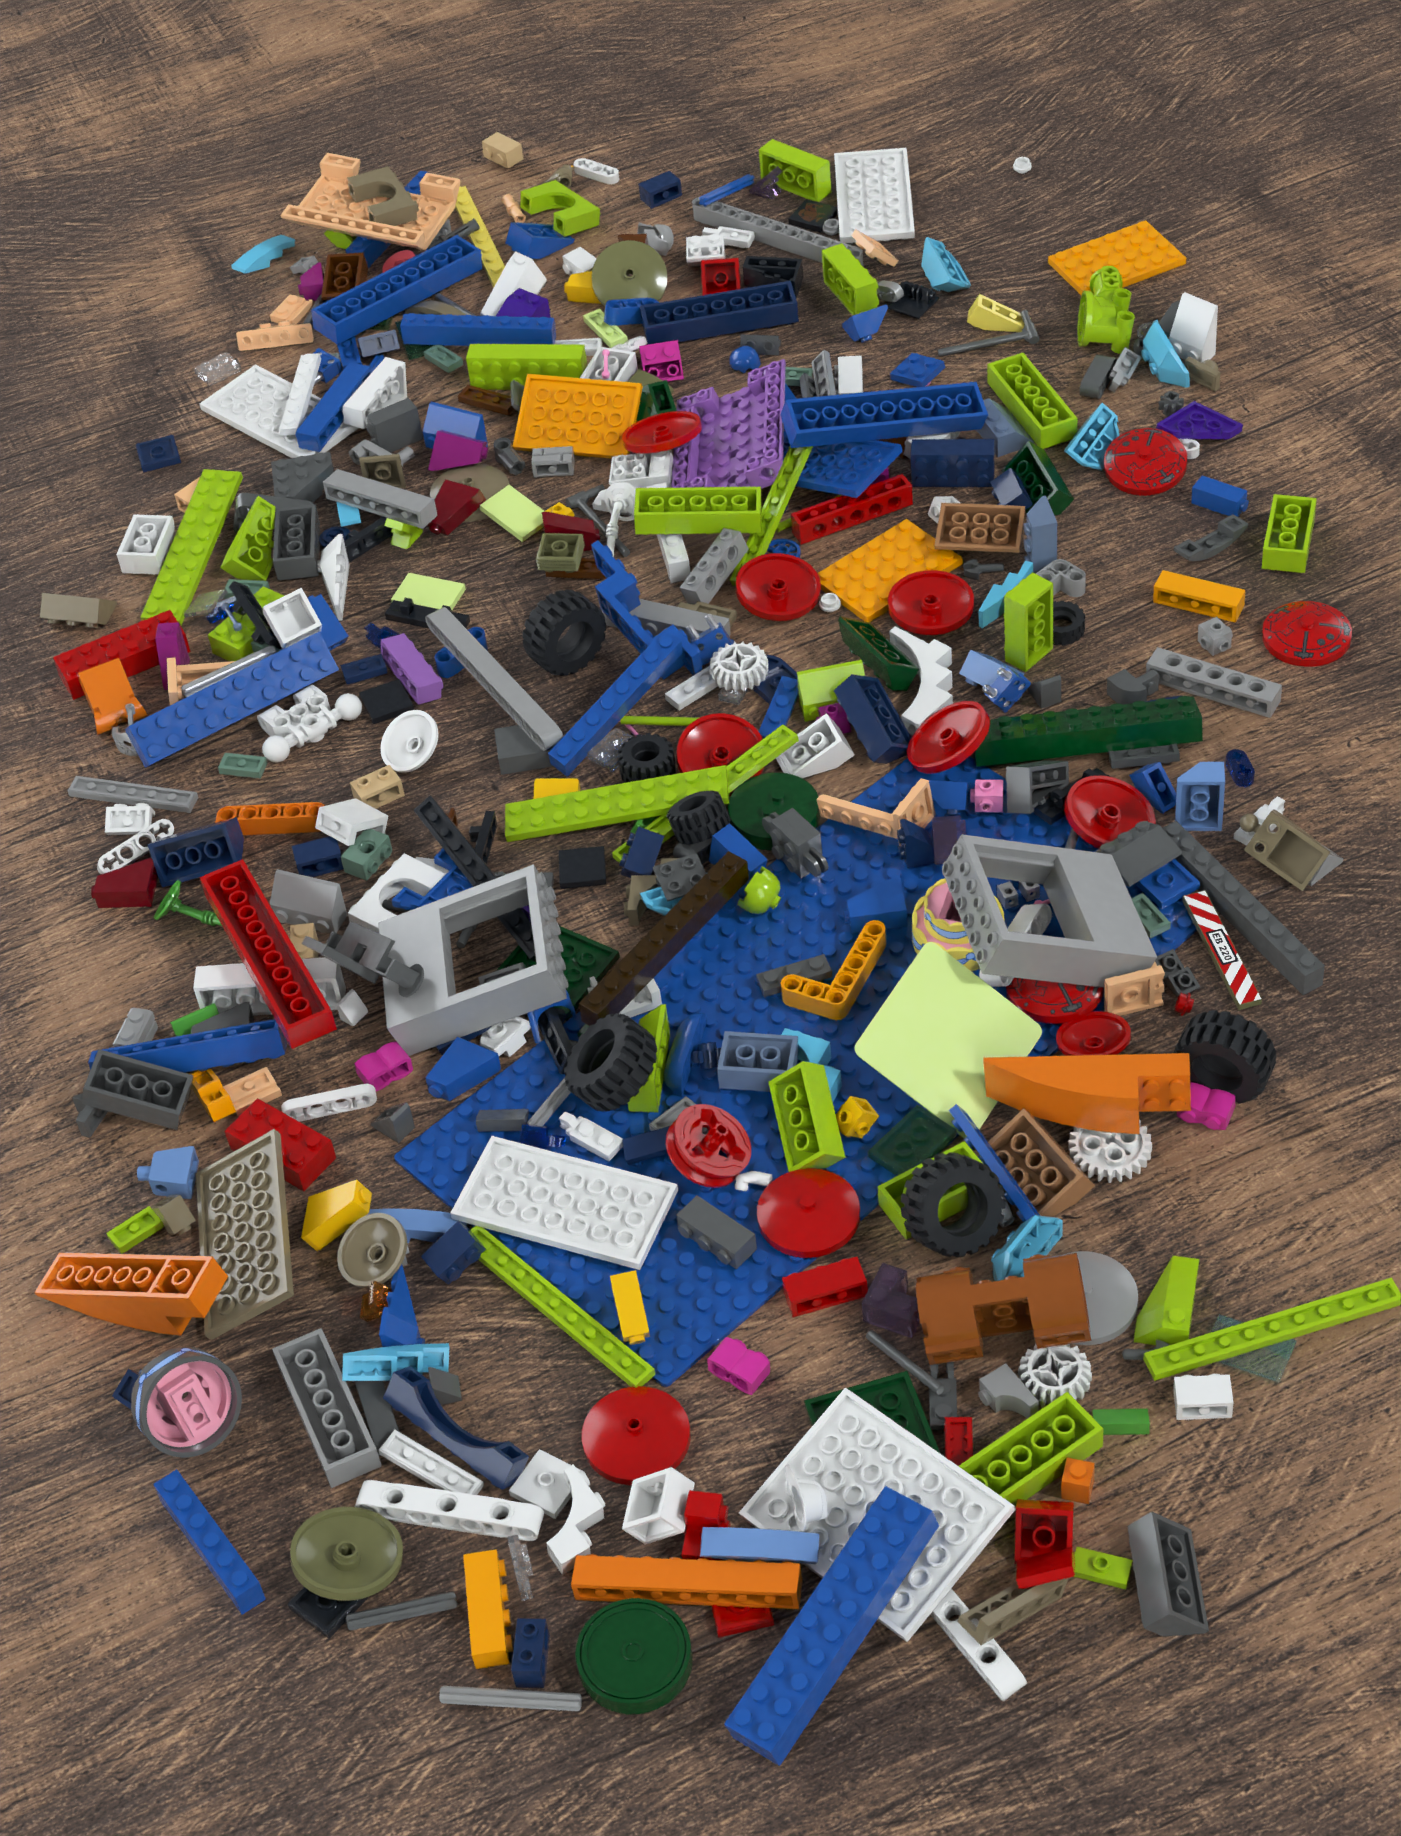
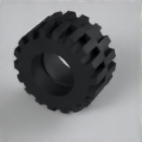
(646, 758)
(698, 817)

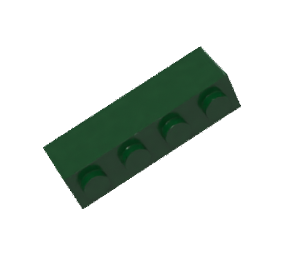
(1040, 477)
(878, 653)

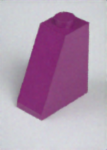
(456, 450)
(170, 645)

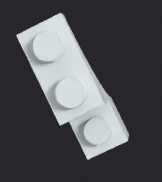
(584, 1513)

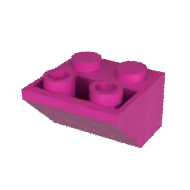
(662, 360)

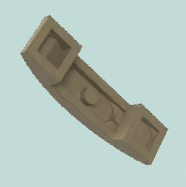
(433, 307)

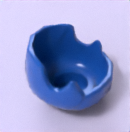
(744, 358)

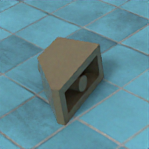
(174, 1214)

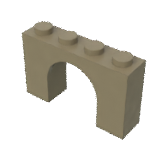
(384, 183)

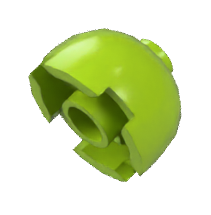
(761, 892)

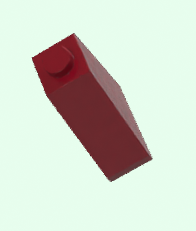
(454, 505)
(571, 525)
(126, 886)

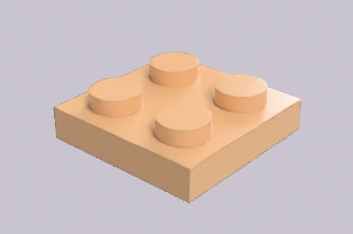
(874, 248)

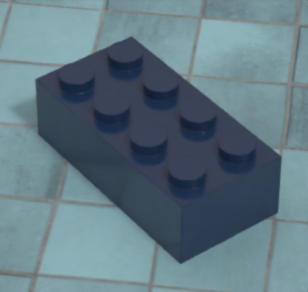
(952, 462)

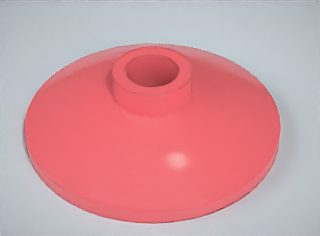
(397, 259)

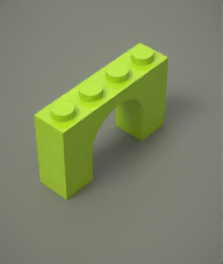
(576, 214)

